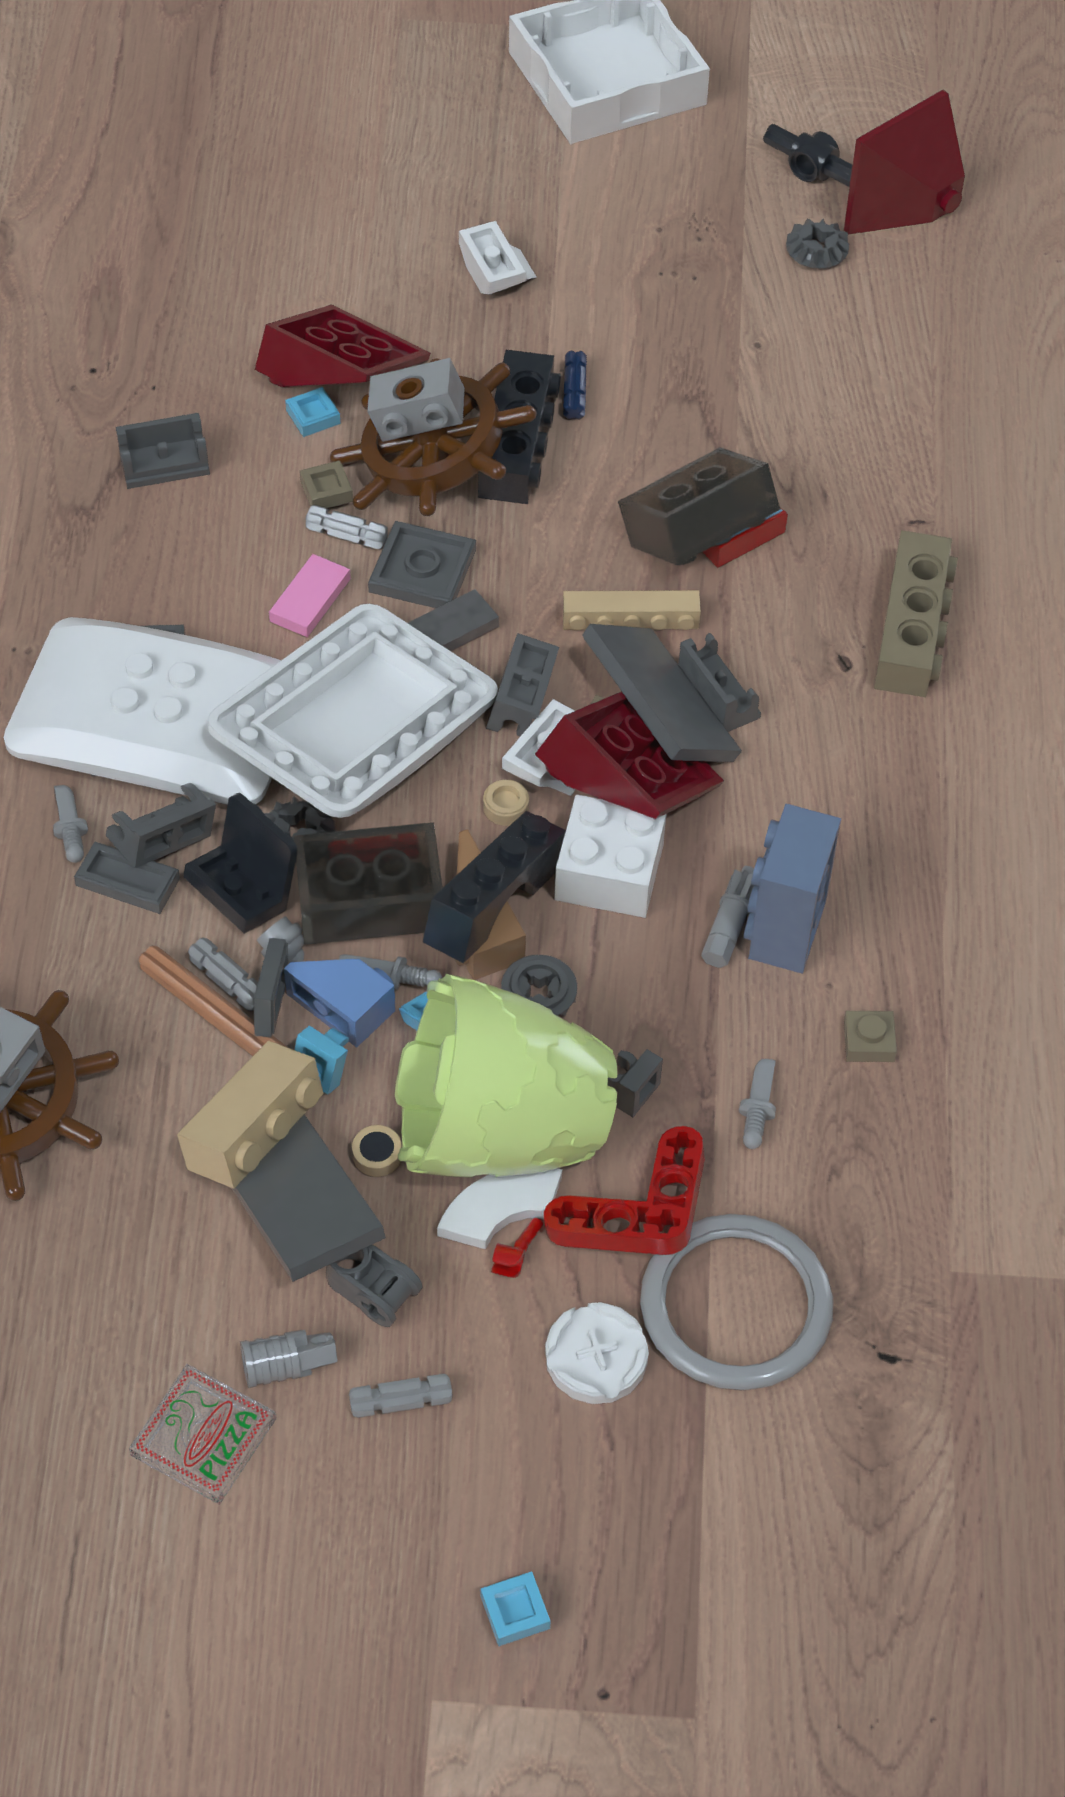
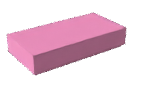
(309, 595)

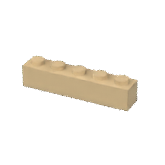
(632, 609)

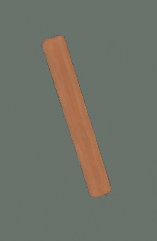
(203, 999)

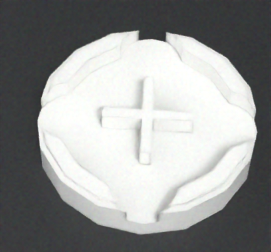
(596, 1353)

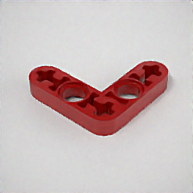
(656, 1211)

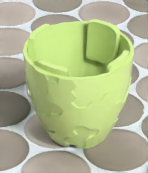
(500, 1085)

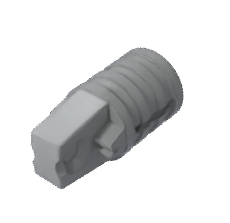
(286, 1356)

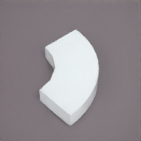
(496, 1202)

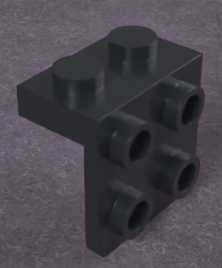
(250, 870)

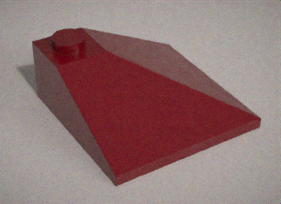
(906, 170)
(331, 349)
(617, 759)

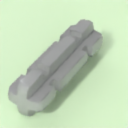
(346, 527)
(224, 972)
(400, 1395)

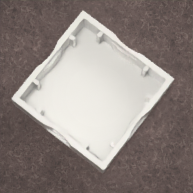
(607, 64)

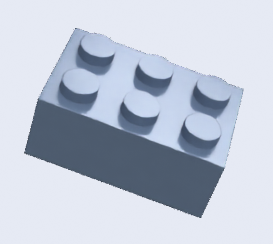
(791, 887)

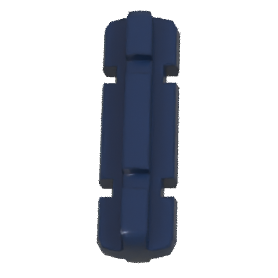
(575, 385)

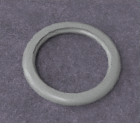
(732, 1376)

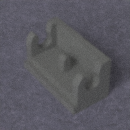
(162, 450)
(523, 683)
(718, 684)
(163, 829)

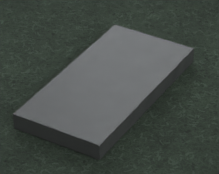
(661, 693)
(307, 1204)

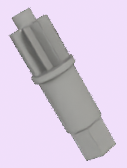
(729, 919)

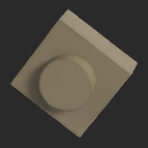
(326, 485)
(870, 1036)

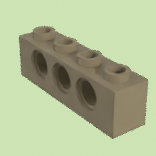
(914, 614)

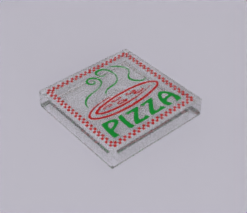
(203, 1433)

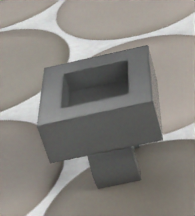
(638, 1082)

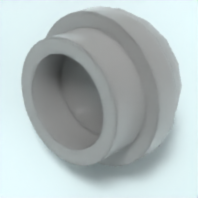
(285, 930)

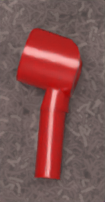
(509, 1259)

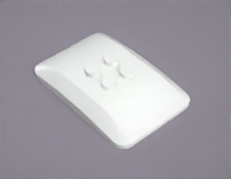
(136, 708)
(353, 710)

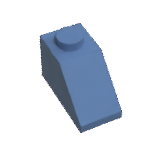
(343, 994)

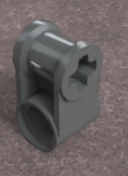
(376, 1285)

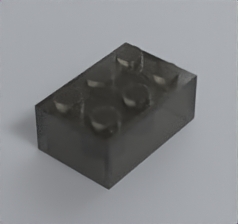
(699, 506)
(367, 882)

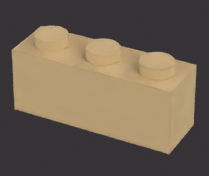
(250, 1114)

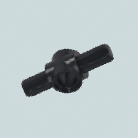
(810, 155)

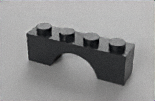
(470, 903)

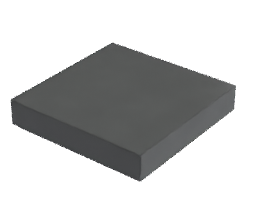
(422, 565)

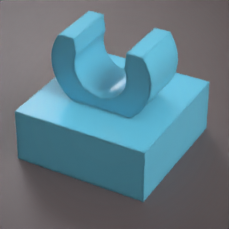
(328, 1054)

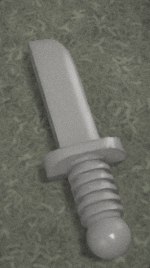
(70, 827)
(400, 971)
(757, 1107)

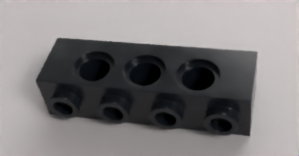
(532, 384)

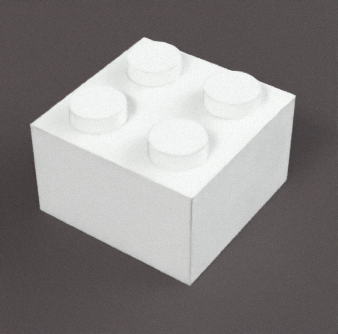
(609, 857)

